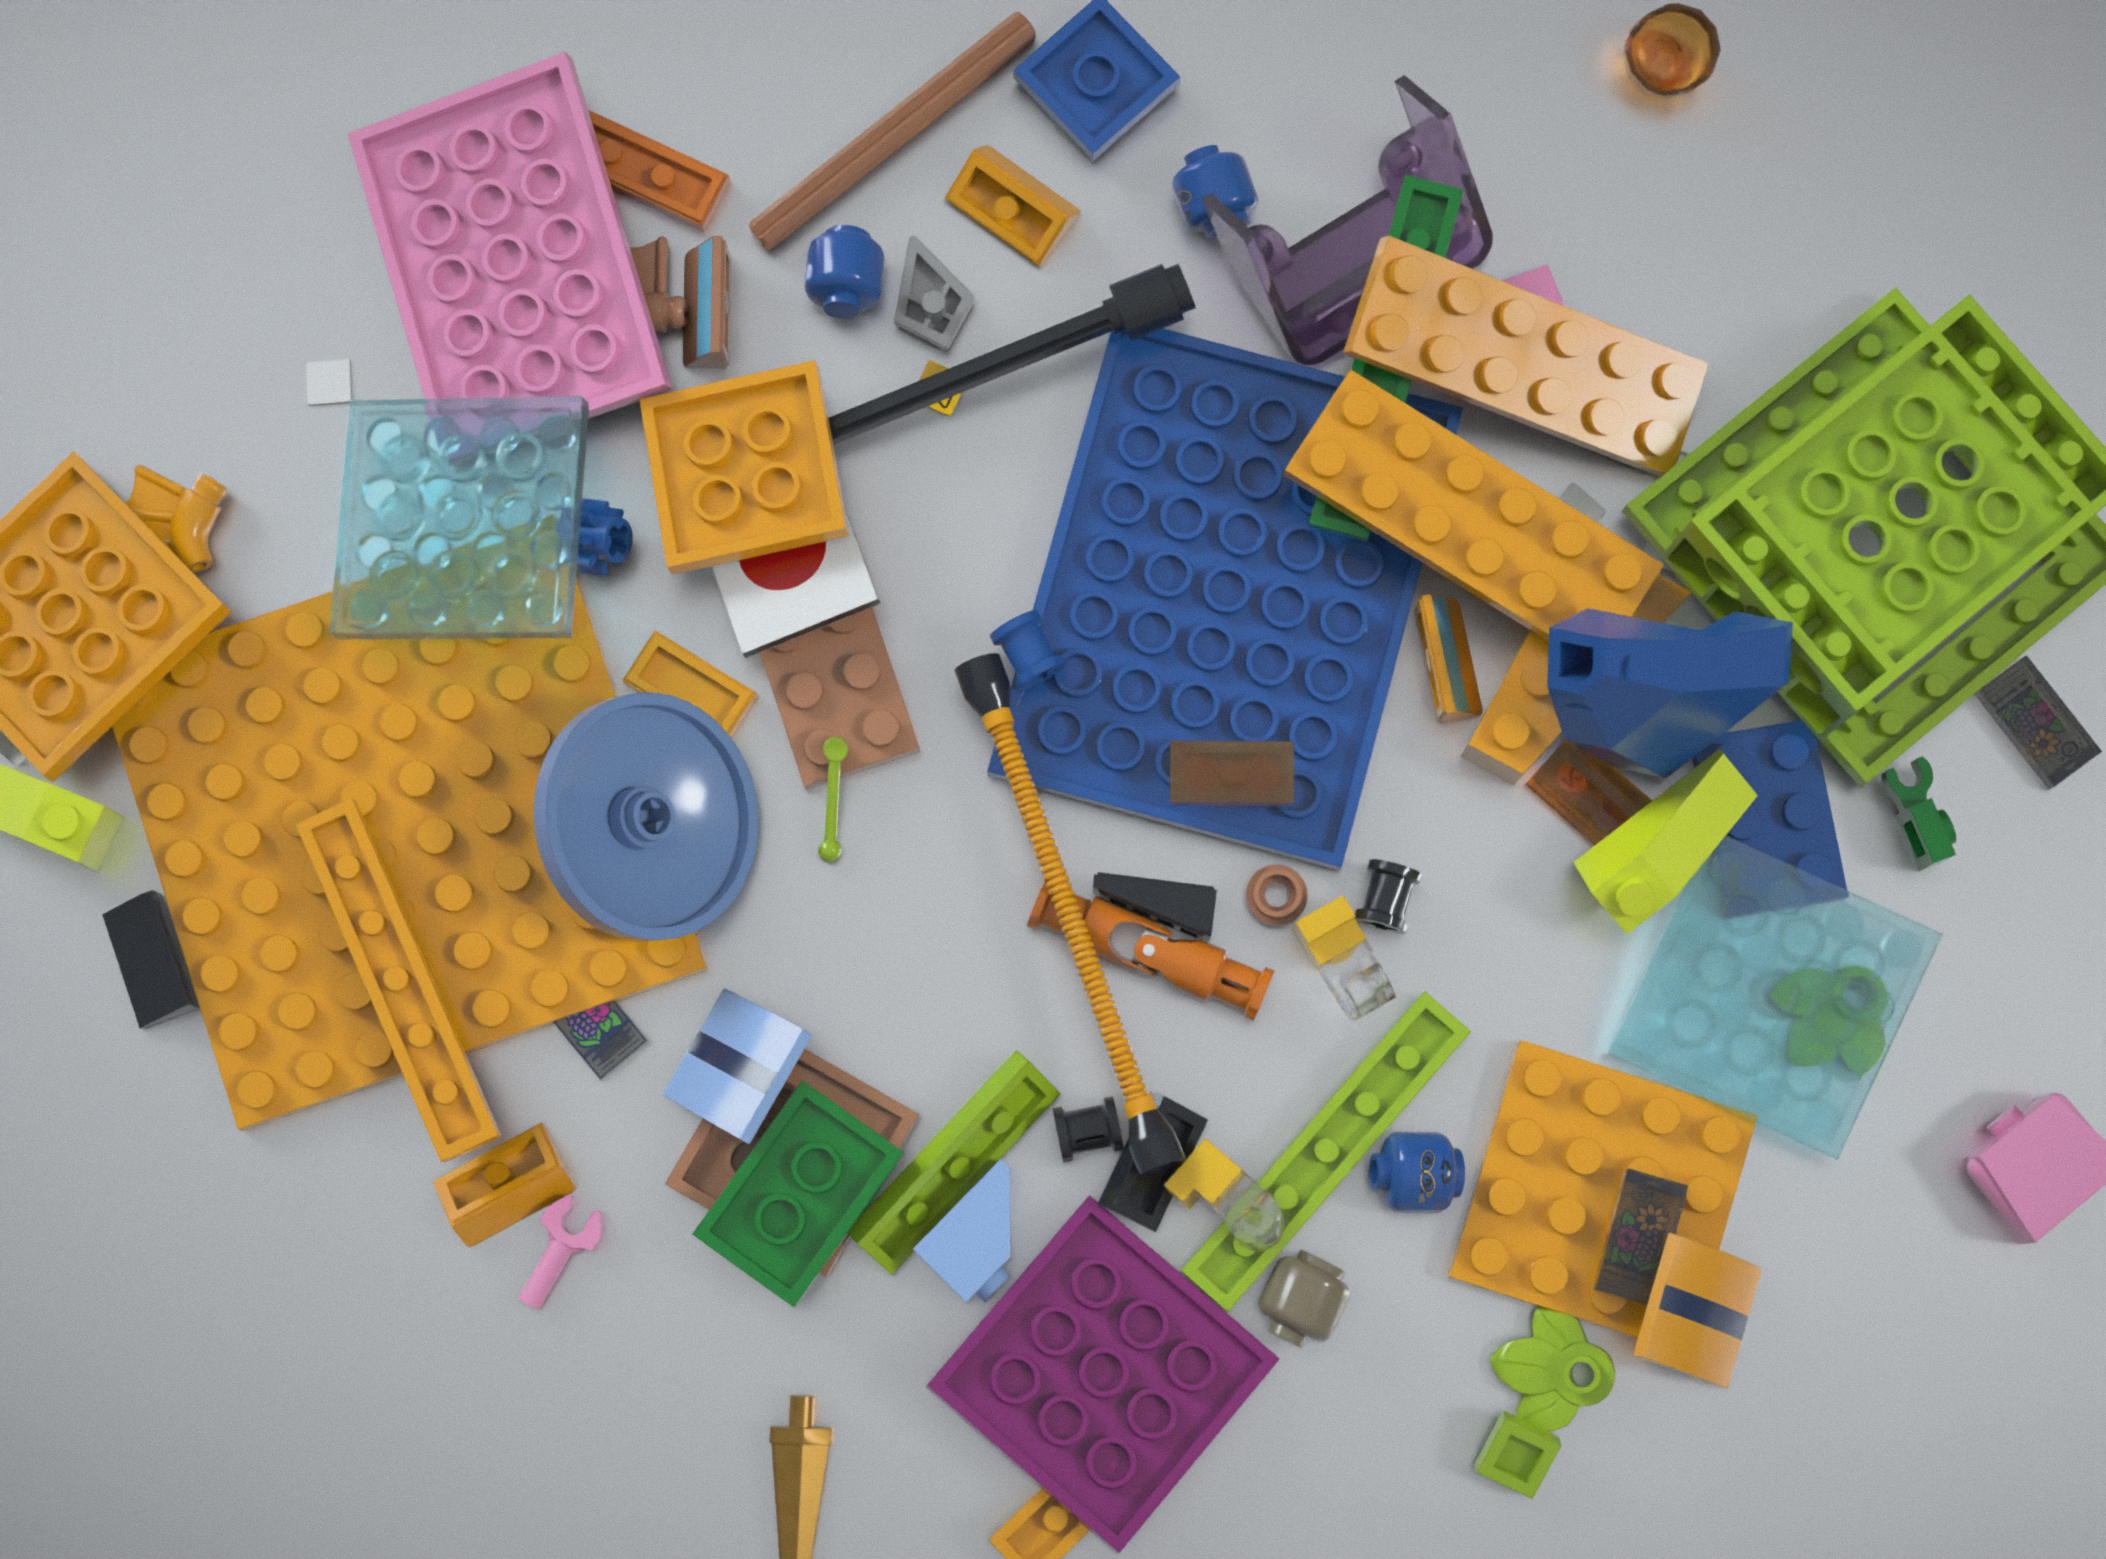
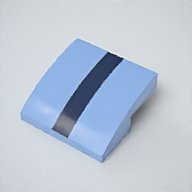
(737, 1065)

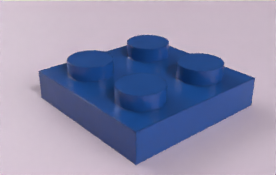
(1096, 77)

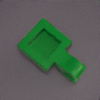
(1925, 828)

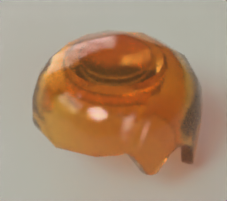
(1671, 50)

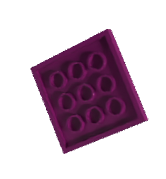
(1102, 1374)

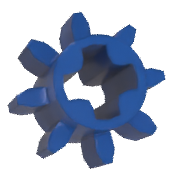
(602, 537)

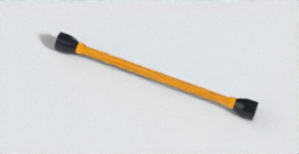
(1151, 1136)

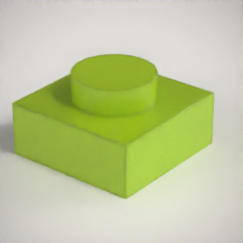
(1517, 1454)

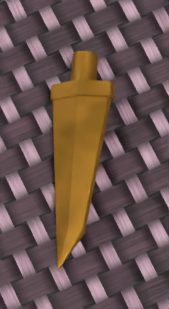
(799, 1475)

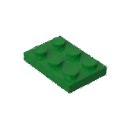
(798, 1194)

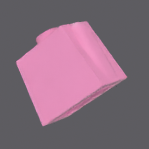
(2039, 1165)

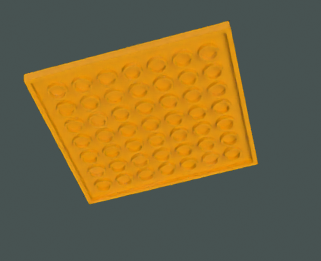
(445, 769)

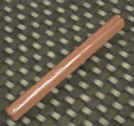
(892, 131)

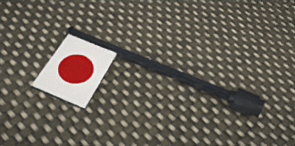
(824, 582)

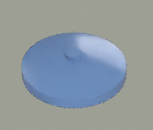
(646, 817)

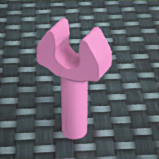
(560, 1248)

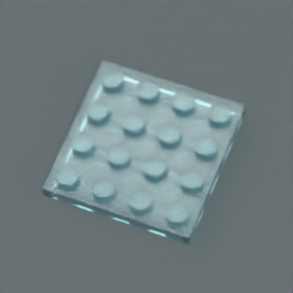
(460, 518)
(1775, 995)

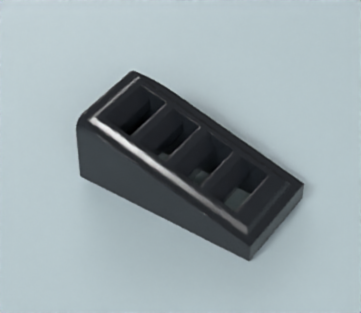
(1171, 903)

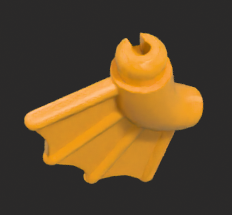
(179, 514)

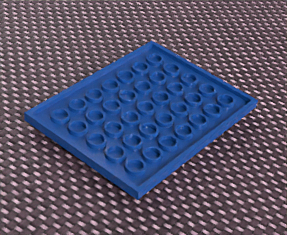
(1208, 601)

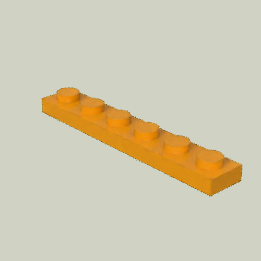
(398, 980)

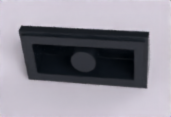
(150, 959)

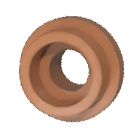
(1287, 879)

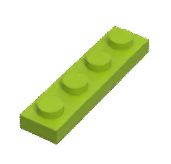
(953, 1161)

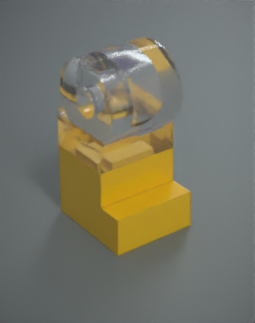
(1344, 958)
(1225, 1187)

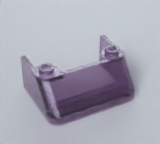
(1317, 284)

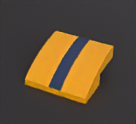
(1697, 1310)

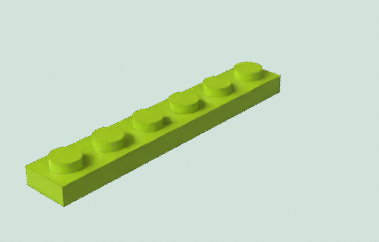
(1334, 1142)

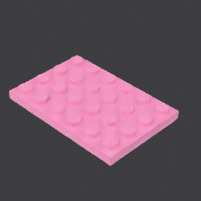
(510, 245)

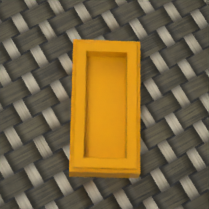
(677, 672)

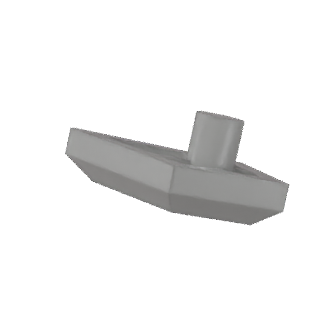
(930, 297)

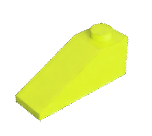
(56, 819)
(1665, 842)

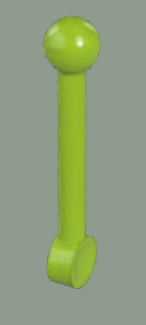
(835, 750)

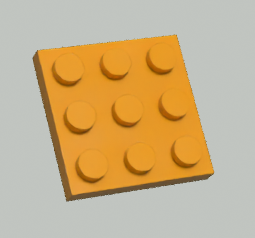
(743, 467)

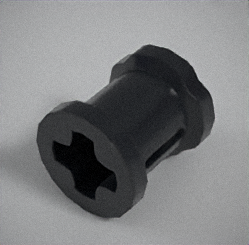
(1387, 896)
(1088, 1129)

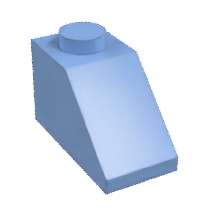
(974, 1238)

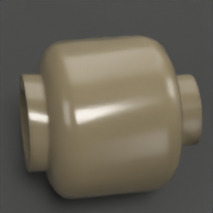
(1304, 1298)

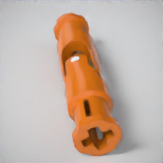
(1189, 964)

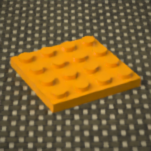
(87, 615)
(1557, 1173)

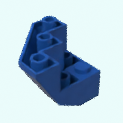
(1659, 691)

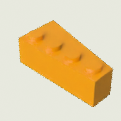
(1521, 714)

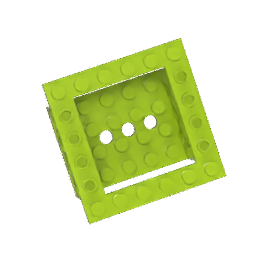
(1770, 502)

